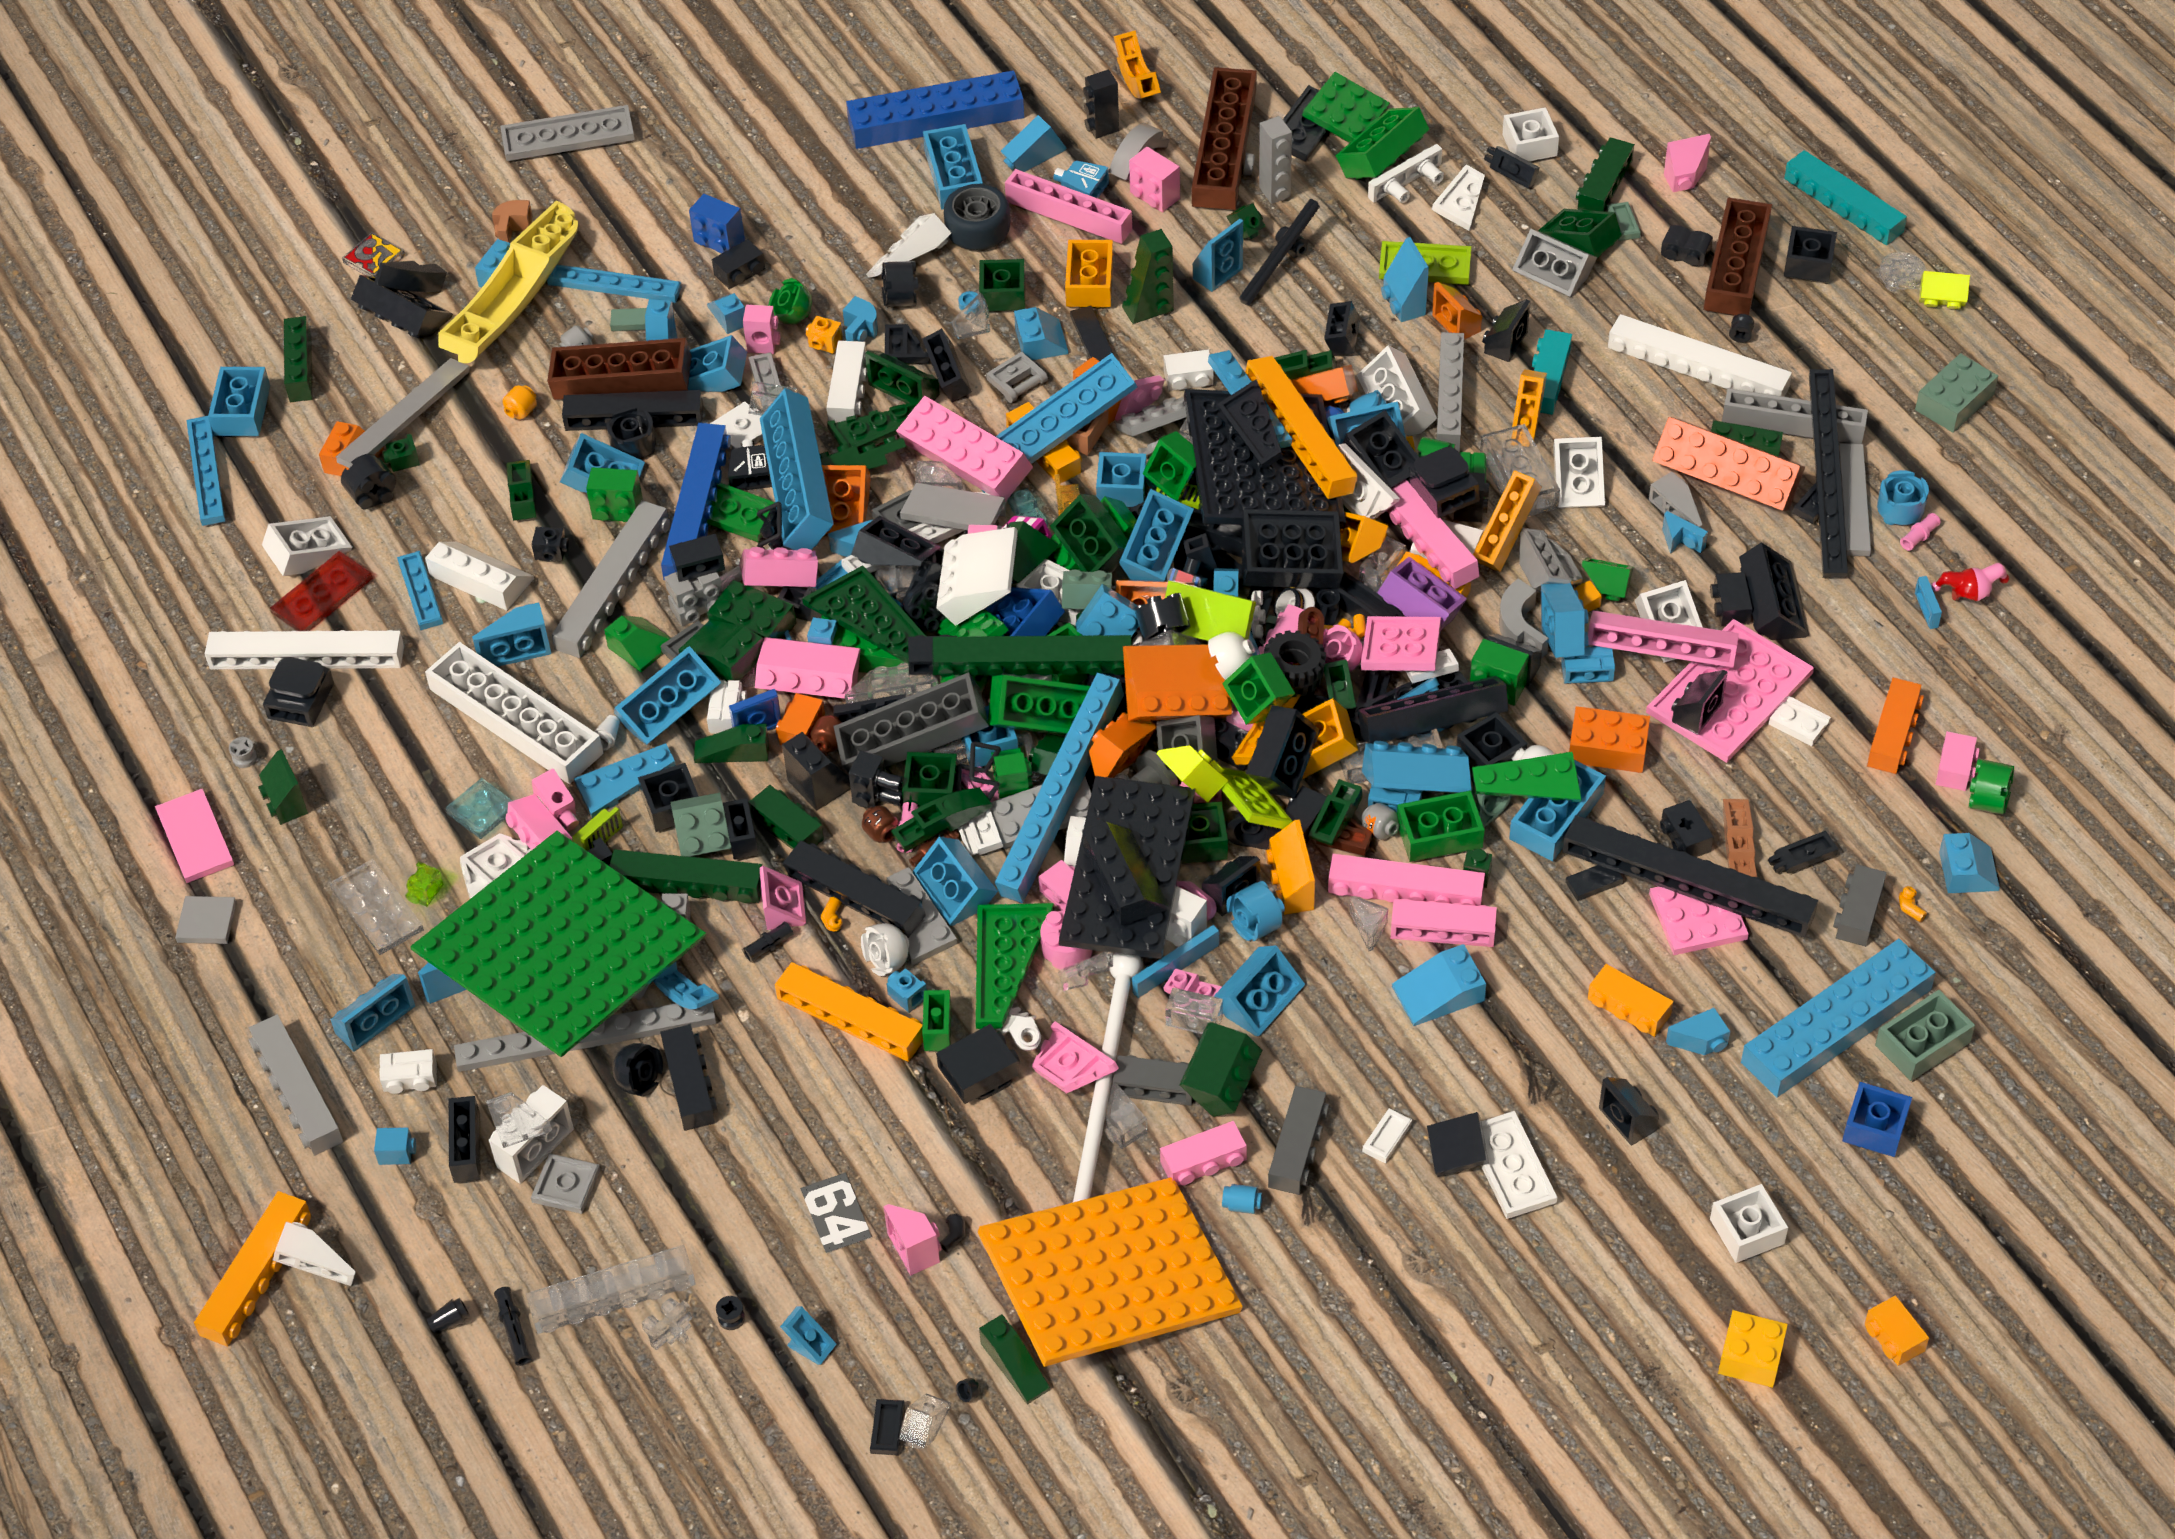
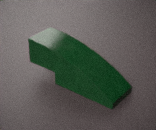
(1302, 364)
(521, 490)
(1336, 812)

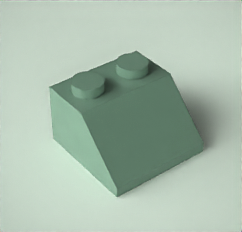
(1080, 587)

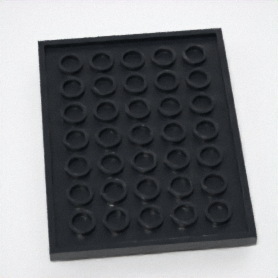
(1233, 478)

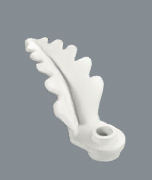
(1020, 1025)

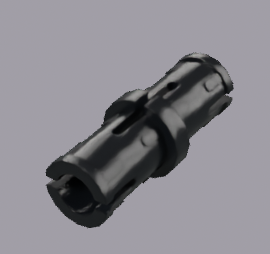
(767, 941)

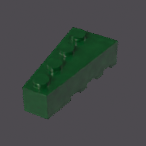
(1152, 279)

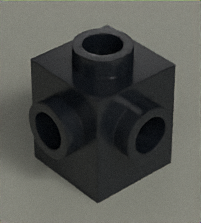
(549, 544)

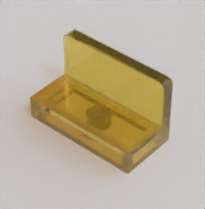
(1064, 494)

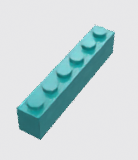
(1845, 197)

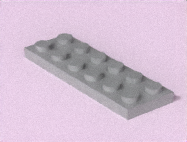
(567, 132)

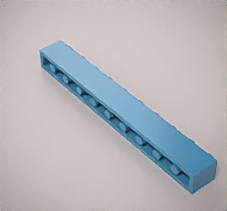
(1058, 789)

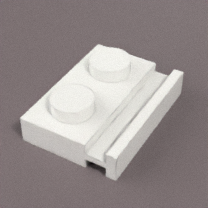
(1799, 721)
(980, 834)

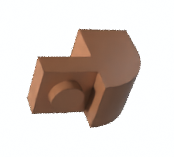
(511, 216)

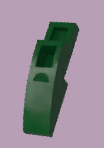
(871, 455)
(942, 813)

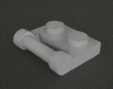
(1013, 371)

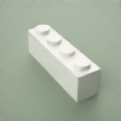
(847, 381)

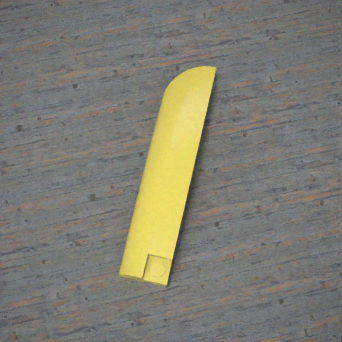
(512, 284)

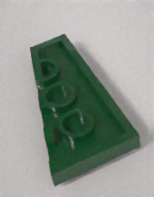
(870, 428)

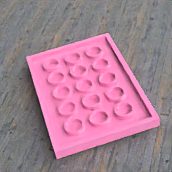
(1753, 692)

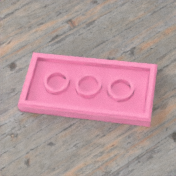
(194, 835)

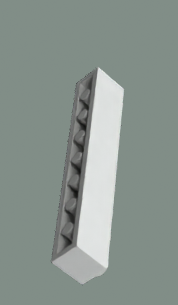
(1696, 358)
(329, 648)

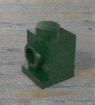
(401, 454)
(1479, 861)

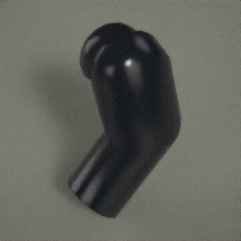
(956, 1232)

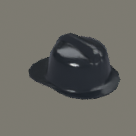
(1249, 834)

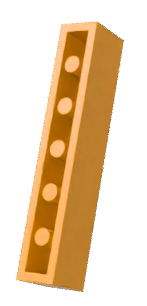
(850, 1011)
(249, 1272)

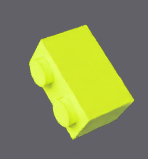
(1944, 289)

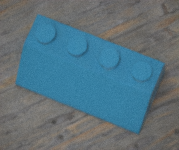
(1155, 538)
(666, 696)
(1416, 767)

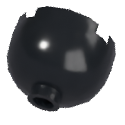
(637, 1068)

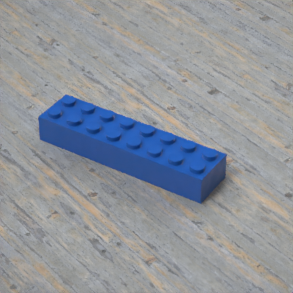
(912, 111)

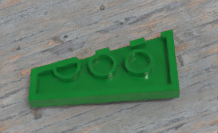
(1532, 777)

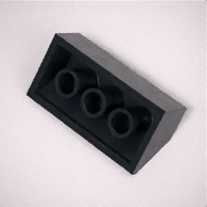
(401, 307)
(1773, 594)
(1123, 872)

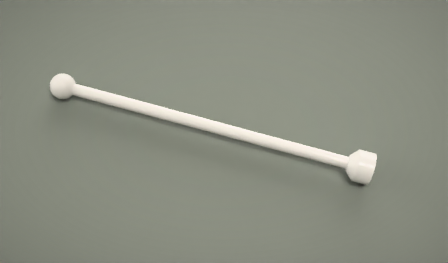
(1123, 970)

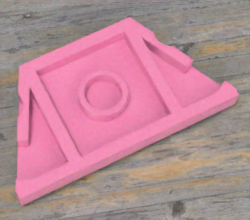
(1071, 1061)

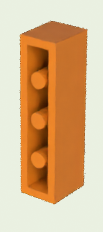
(1894, 726)

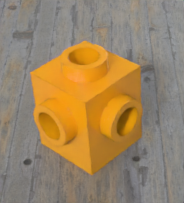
(824, 334)

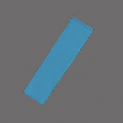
(420, 590)
(1177, 959)

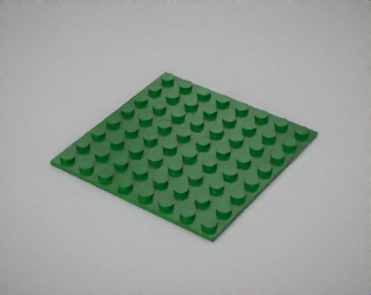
(558, 942)

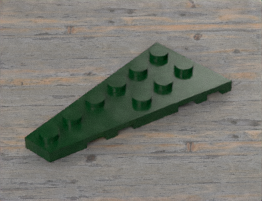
(866, 610)

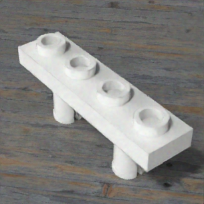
(1394, 179)

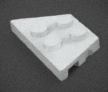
(1370, 494)
(490, 860)

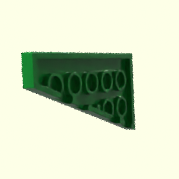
(1005, 949)

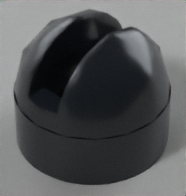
(968, 1389)

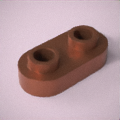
(1316, 624)

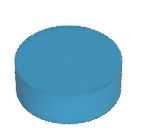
(965, 298)

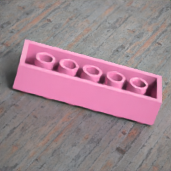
(964, 448)

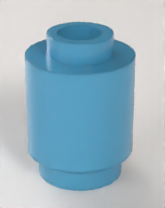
(1241, 1198)

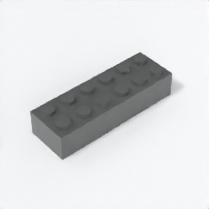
(914, 723)

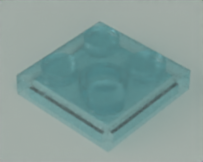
(479, 808)

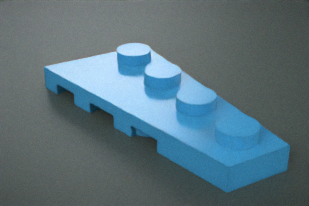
(610, 783)

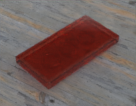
(321, 592)

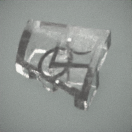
(1077, 974)

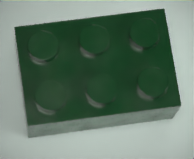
(1090, 535)
(753, 610)

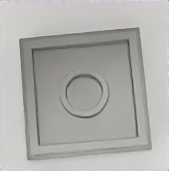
(206, 919)
(565, 1183)

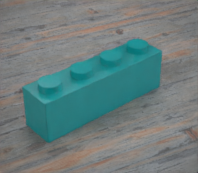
(1552, 359)

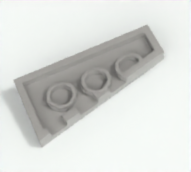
(933, 932)

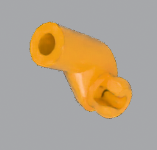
(1359, 625)
(1908, 904)

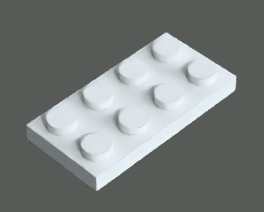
(1514, 1167)

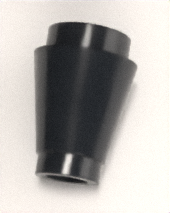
(449, 1315)

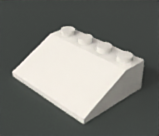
(976, 572)

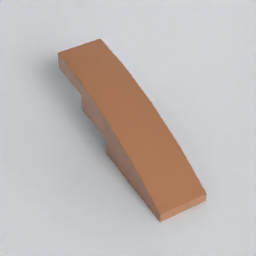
(1739, 836)

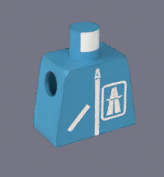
(1084, 178)

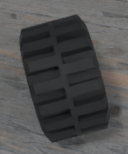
(1301, 650)

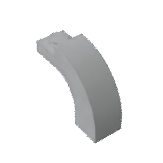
(1135, 141)
(1515, 603)

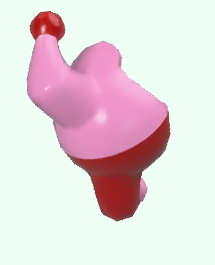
(1972, 582)

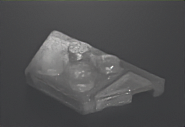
(889, 682)

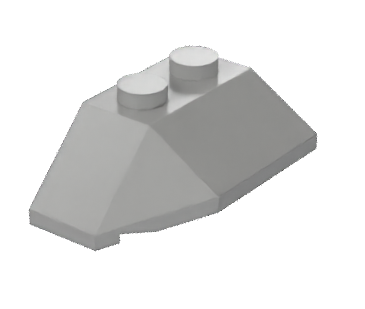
(1545, 560)

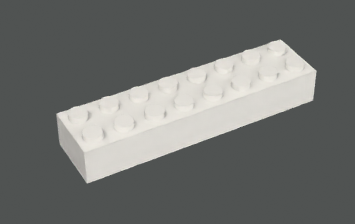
(514, 712)

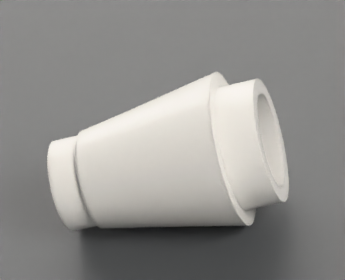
(608, 731)

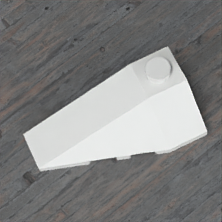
(919, 238)

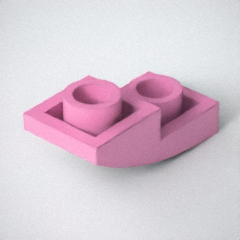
(1190, 982)

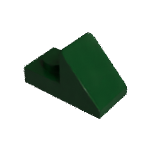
(1339, 683)

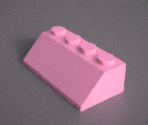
(807, 667)

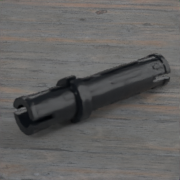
(505, 1302)

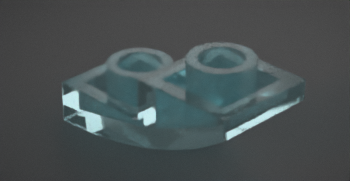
(1025, 505)

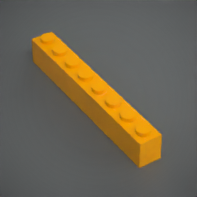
(1307, 433)

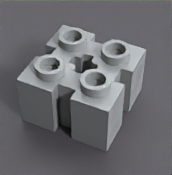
(693, 596)

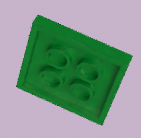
(1344, 107)

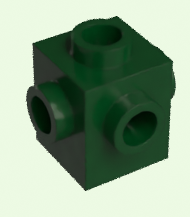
(1251, 219)

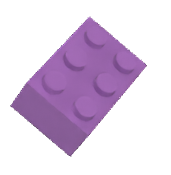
(1421, 593)

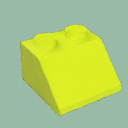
(1195, 770)

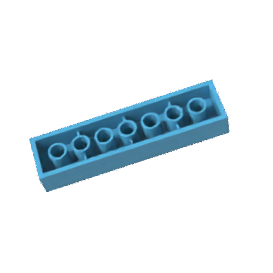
(796, 470)
(1837, 1017)

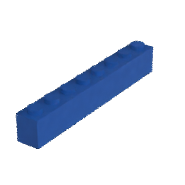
(698, 488)

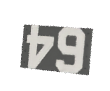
(835, 1212)

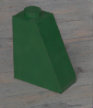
(1030, 551)

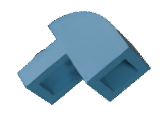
(860, 319)

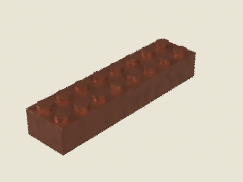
(1224, 138)

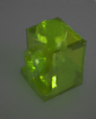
(424, 884)

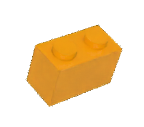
(1896, 1331)

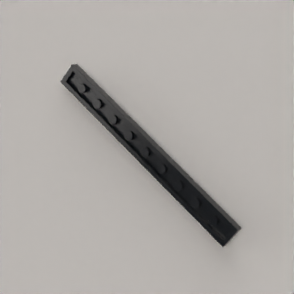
(1828, 474)

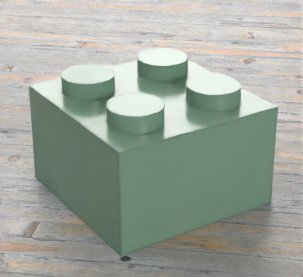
(700, 825)

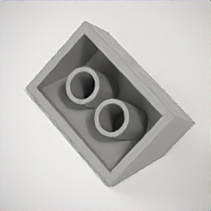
(1553, 263)

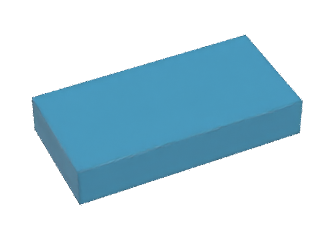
(1928, 602)

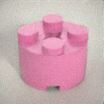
(1059, 955)

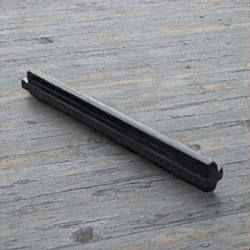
(1279, 252)

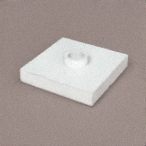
(741, 425)

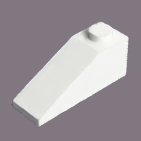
(308, 1252)

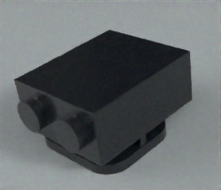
(1444, 481)
(298, 691)
(979, 1064)

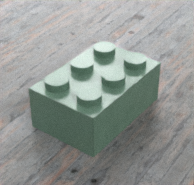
(1956, 392)
(1924, 1035)

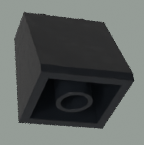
(813, 771)

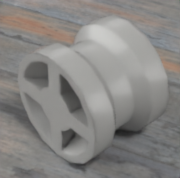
(242, 752)

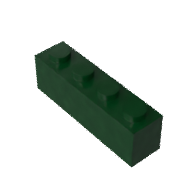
(1605, 175)
(297, 359)

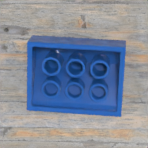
(1027, 611)

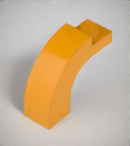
(1133, 68)

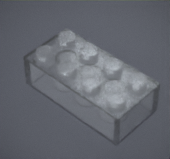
(1517, 451)

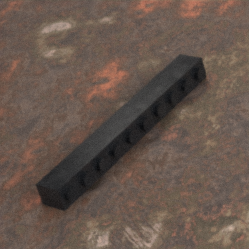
(1690, 876)

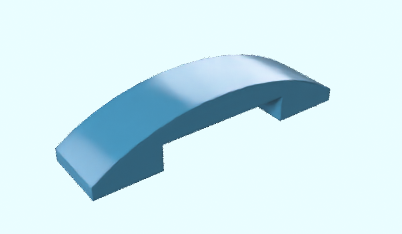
(684, 991)

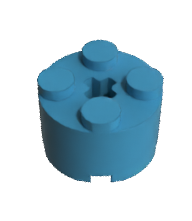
(1902, 498)
(1255, 911)

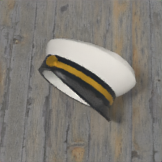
(1297, 597)

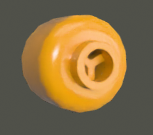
(519, 402)

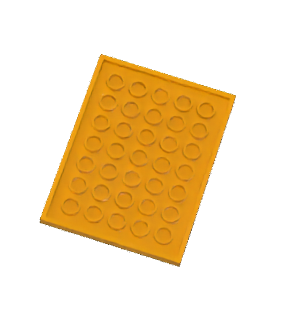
(1109, 1271)

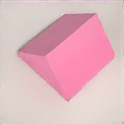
(781, 899)

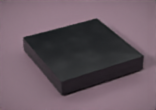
(1457, 1144)

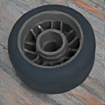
(977, 216)

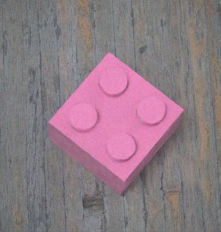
(1154, 179)

